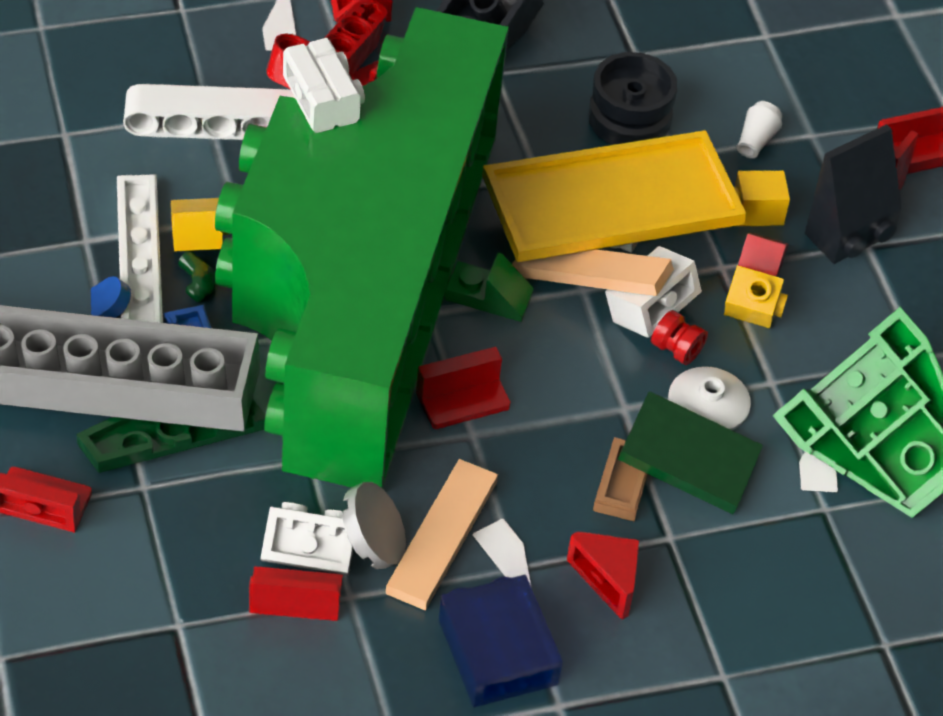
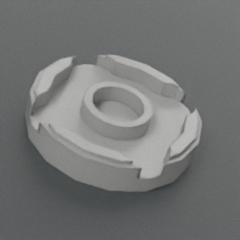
(374, 525)

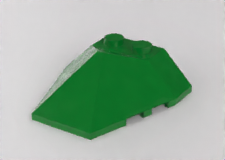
(878, 416)

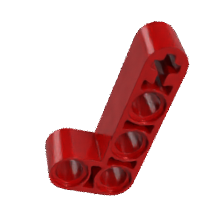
(354, 34)

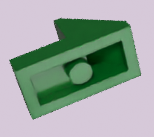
(495, 291)

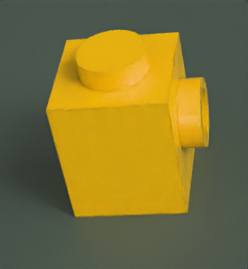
(763, 197)
(195, 225)
(755, 297)

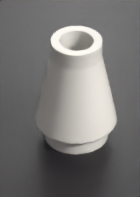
(760, 126)

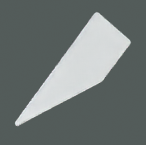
(279, 22)
(816, 475)
(504, 548)

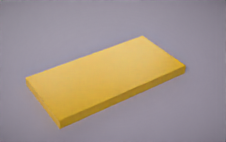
(612, 195)

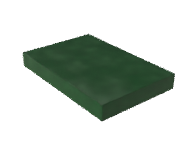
(690, 452)

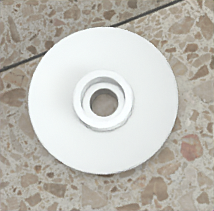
(725, 405)

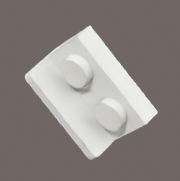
(307, 539)

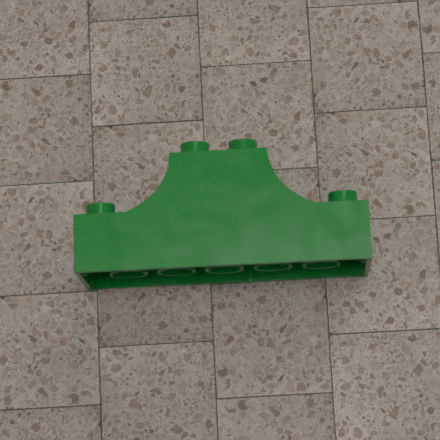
(355, 239)

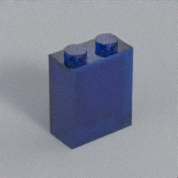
(499, 640)

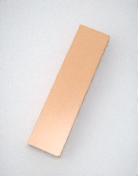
(601, 270)
(441, 534)

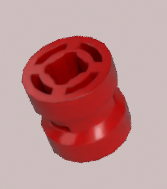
(679, 337)

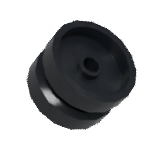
(632, 98)

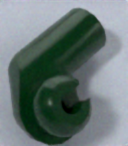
(201, 274)

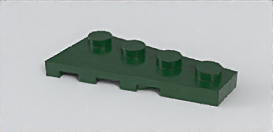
(130, 441)

